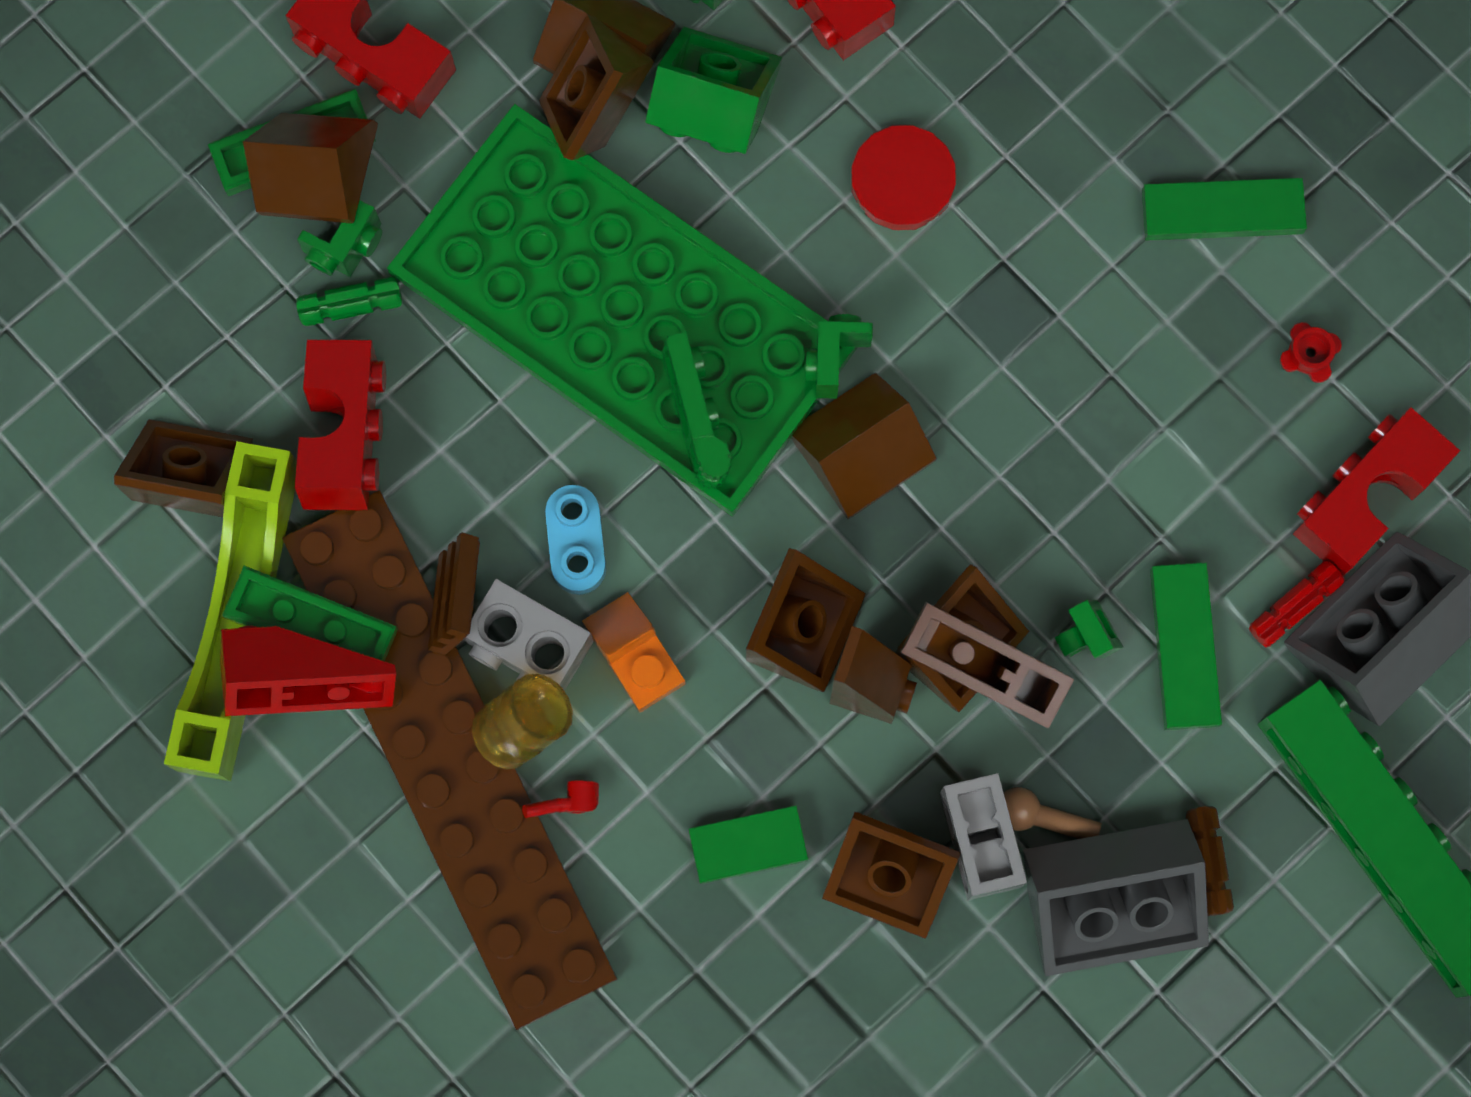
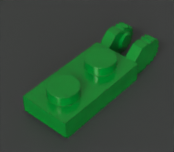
(696, 414)

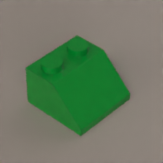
(712, 90)

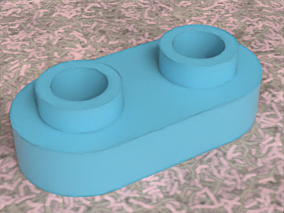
(574, 538)

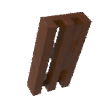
(454, 594)

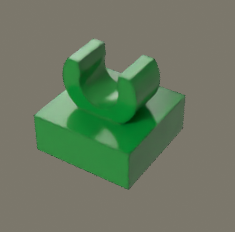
(1091, 631)

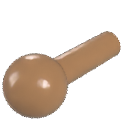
(1028, 812)

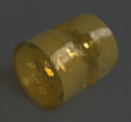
(522, 721)

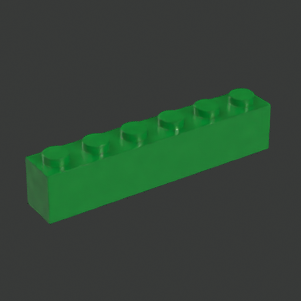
(1379, 826)

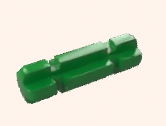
(349, 301)

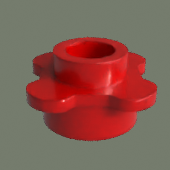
(1325, 348)

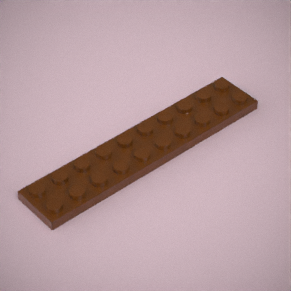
(466, 807)

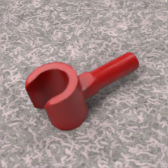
(581, 798)

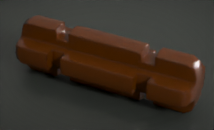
(1204, 823)

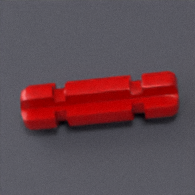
(1296, 604)

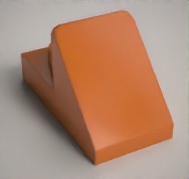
(634, 652)

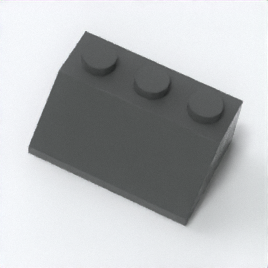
(1387, 627)
(1117, 897)

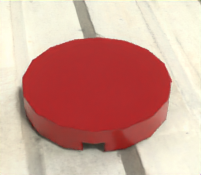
(903, 177)

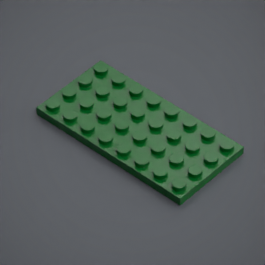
(588, 282)

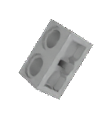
(534, 629)
(984, 836)

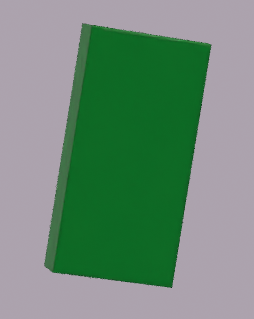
(748, 844)

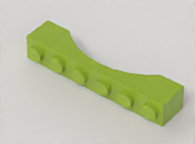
(253, 526)

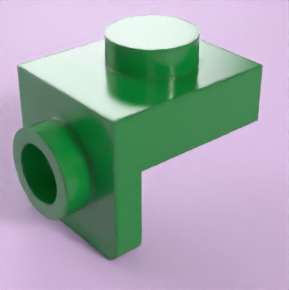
(347, 244)
(823, 362)

